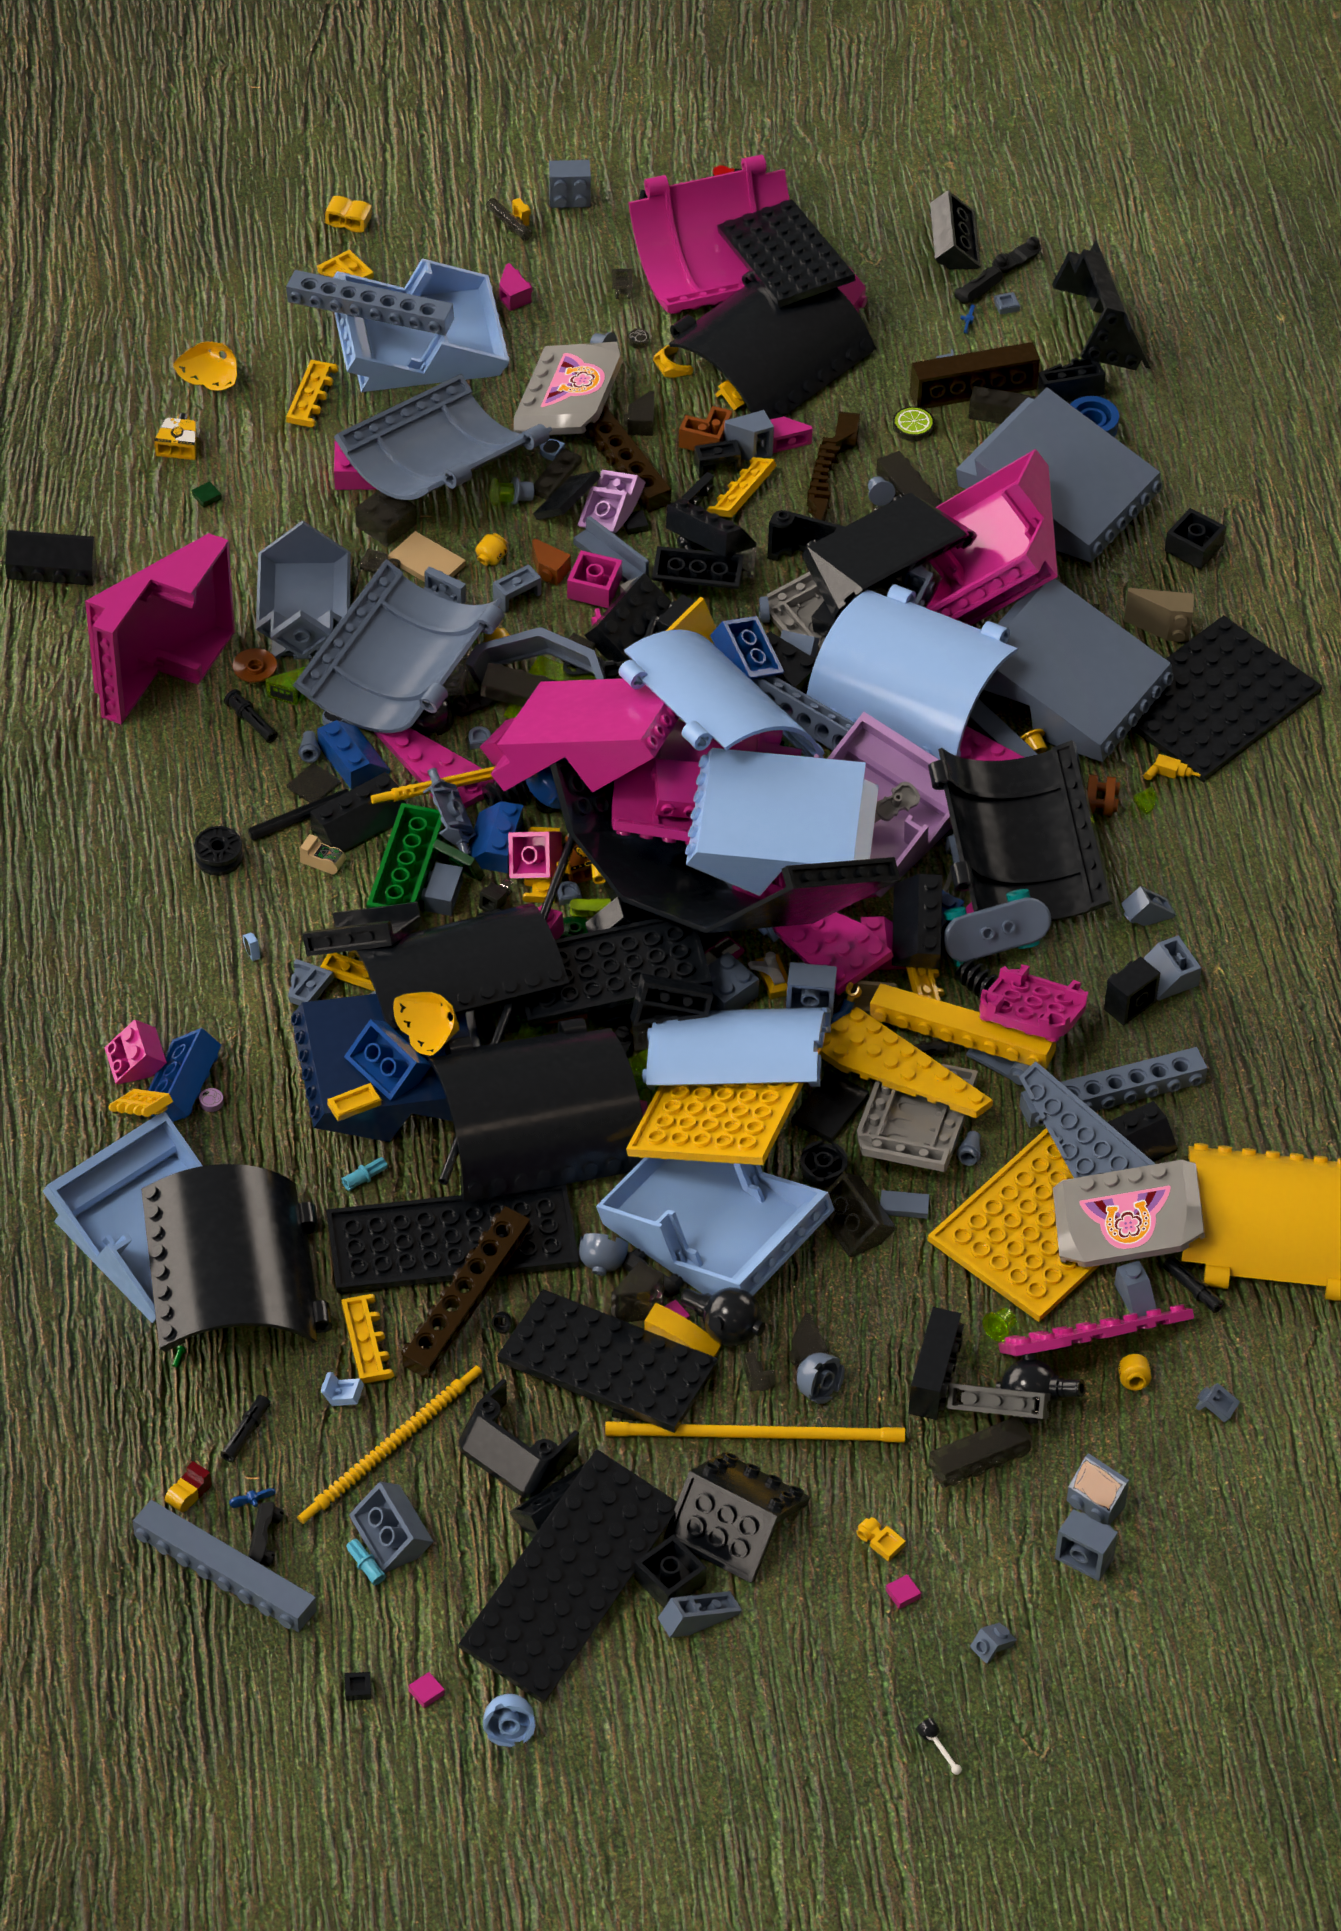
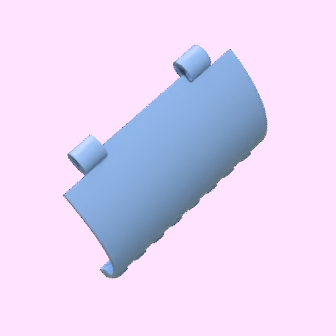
(907, 667)
(708, 691)

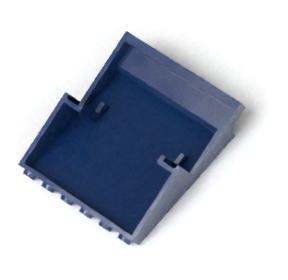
(323, 1037)

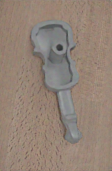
(903, 798)

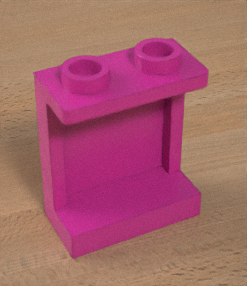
(675, 787)

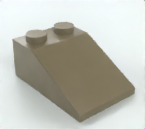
(1161, 613)

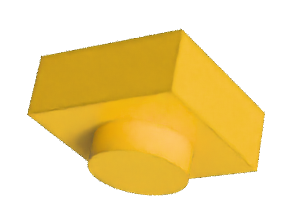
(521, 210)

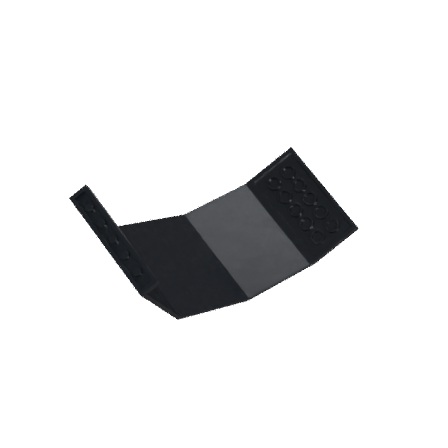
(657, 879)

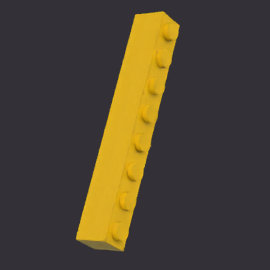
(958, 1026)

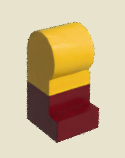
(189, 1487)

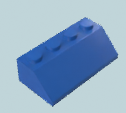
(185, 1071)

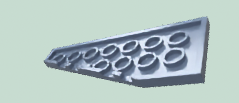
(1079, 1133)

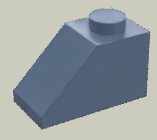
(1147, 907)
(1135, 1288)

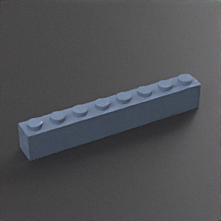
(224, 1566)

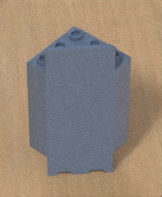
(301, 590)

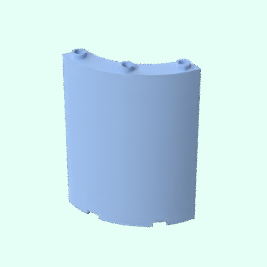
(738, 1048)

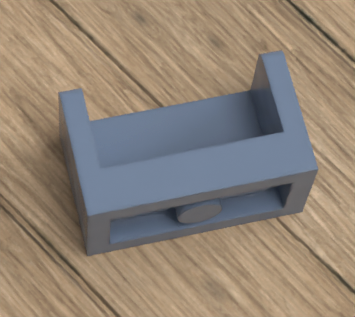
(515, 584)

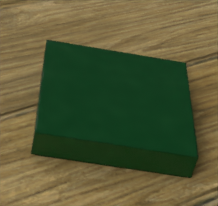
(455, 857)

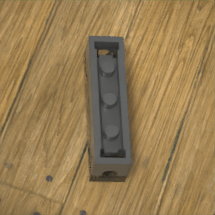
(999, 1401)

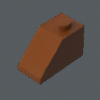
(550, 562)

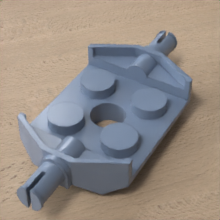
(452, 812)

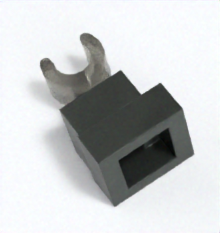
(495, 896)

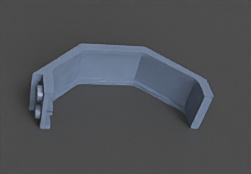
(530, 645)

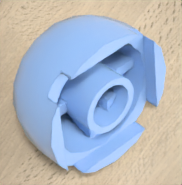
(509, 1720)

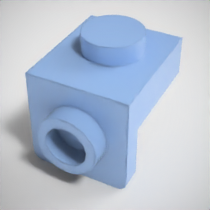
(341, 1391)

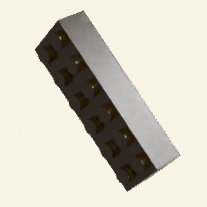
(953, 377)

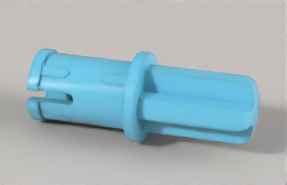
(364, 1173)
(366, 1562)

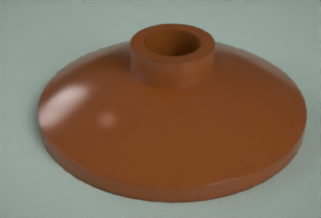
(254, 665)

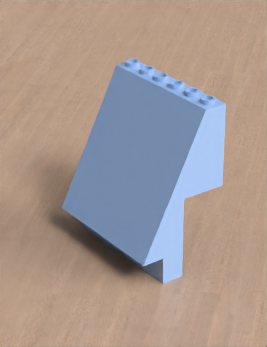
(405, 357)
(777, 812)
(103, 1203)
(714, 1219)

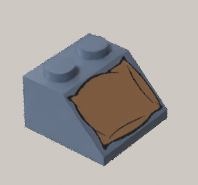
(1098, 1490)

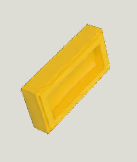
(354, 1102)

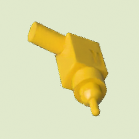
(1169, 767)

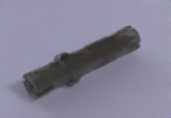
(513, 223)

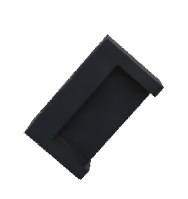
(716, 454)

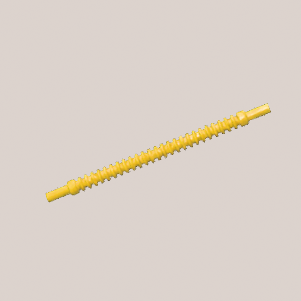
(323, 1500)

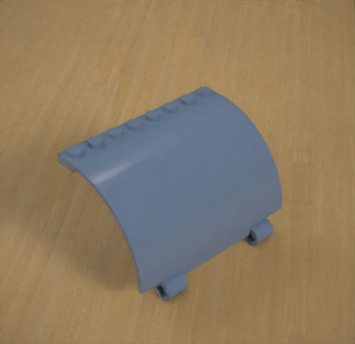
(430, 442)
(393, 653)

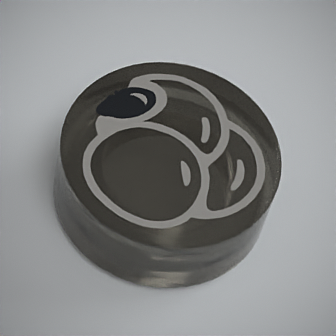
(638, 338)

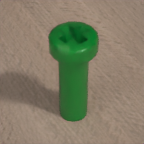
(180, 1350)

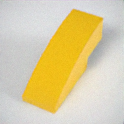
(680, 1330)

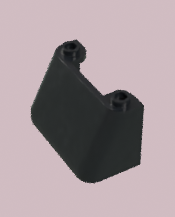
(794, 531)

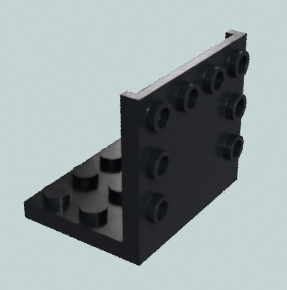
(732, 1512)

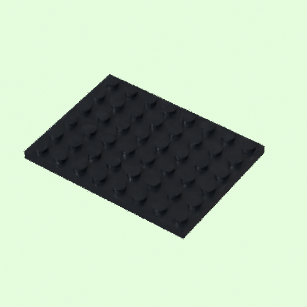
(1222, 698)

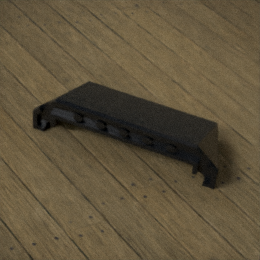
(881, 548)

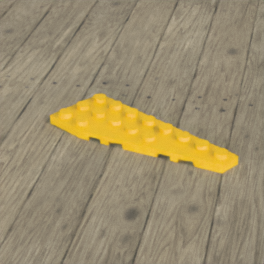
(876, 1052)

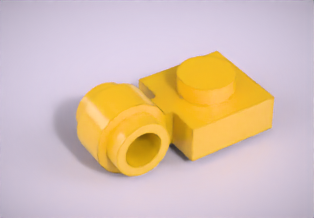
(884, 1542)

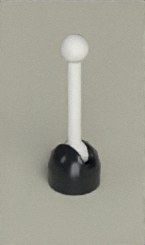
(928, 1731)

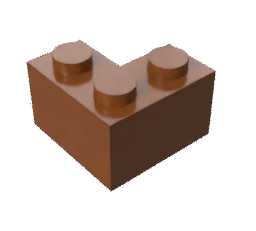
(699, 431)

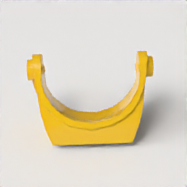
(669, 368)

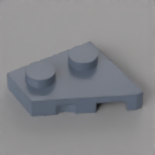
(308, 982)

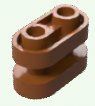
(1110, 788)

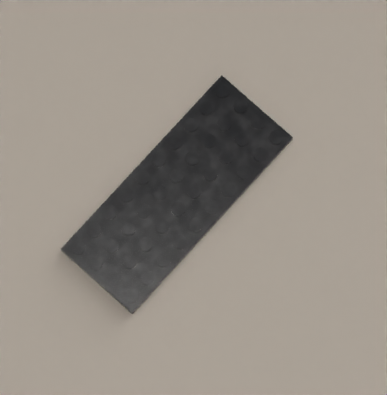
(432, 1237)
(568, 1576)

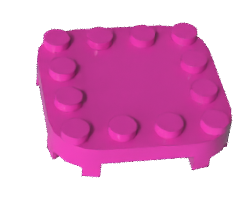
(1033, 1003)

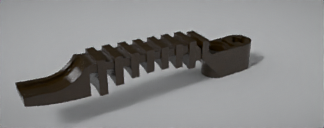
(844, 438)

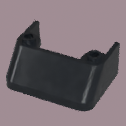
(506, 1457)

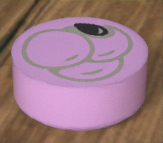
(211, 1099)

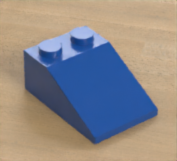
(747, 647)

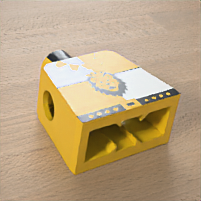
(177, 438)

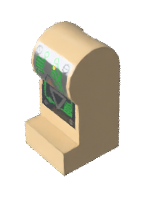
(321, 855)

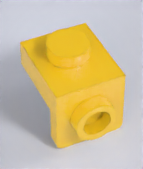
(730, 394)

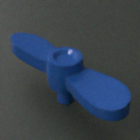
(968, 319)
(251, 1497)

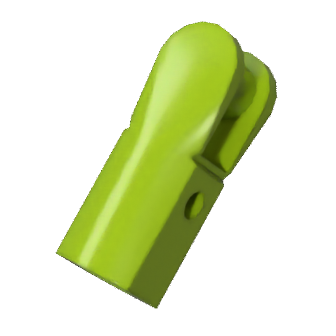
(587, 907)

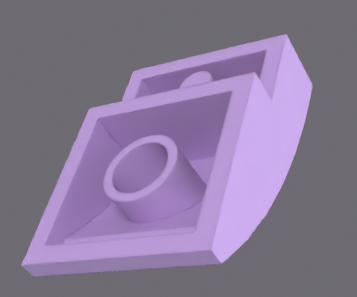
(612, 499)

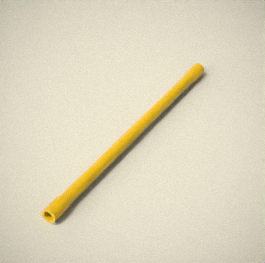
(883, 1434)

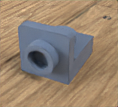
(1217, 1401)

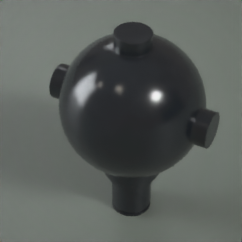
(728, 1315)
(1038, 1376)

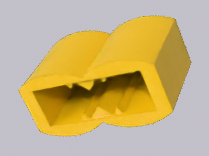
(348, 214)

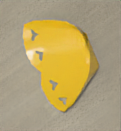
(208, 366)
(427, 1020)

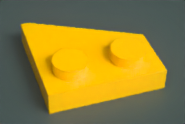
(347, 263)

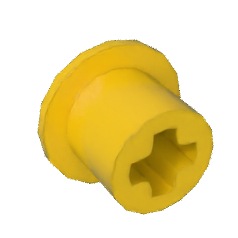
(1035, 740)

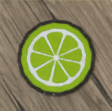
(913, 423)

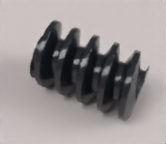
(493, 793)
(975, 977)

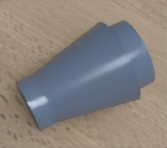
(309, 748)
(970, 1149)

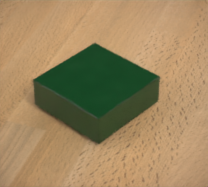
(206, 494)

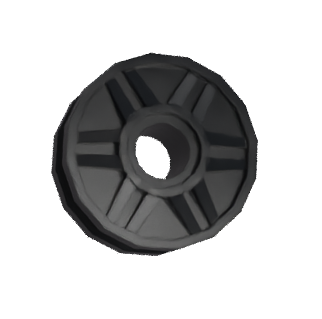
(218, 850)

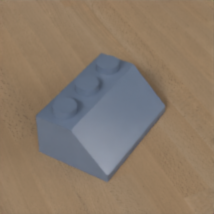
(390, 1526)

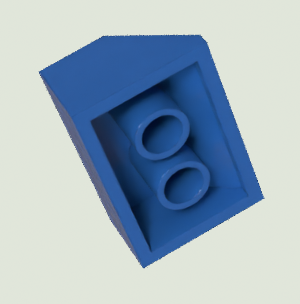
(350, 753)
(491, 842)
(387, 1059)

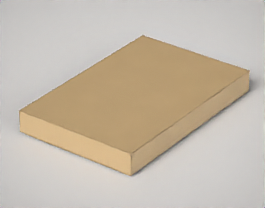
(420, 552)

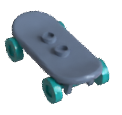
(996, 928)

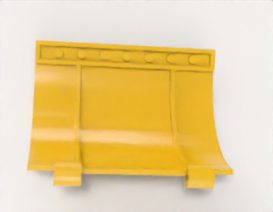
(1268, 1217)

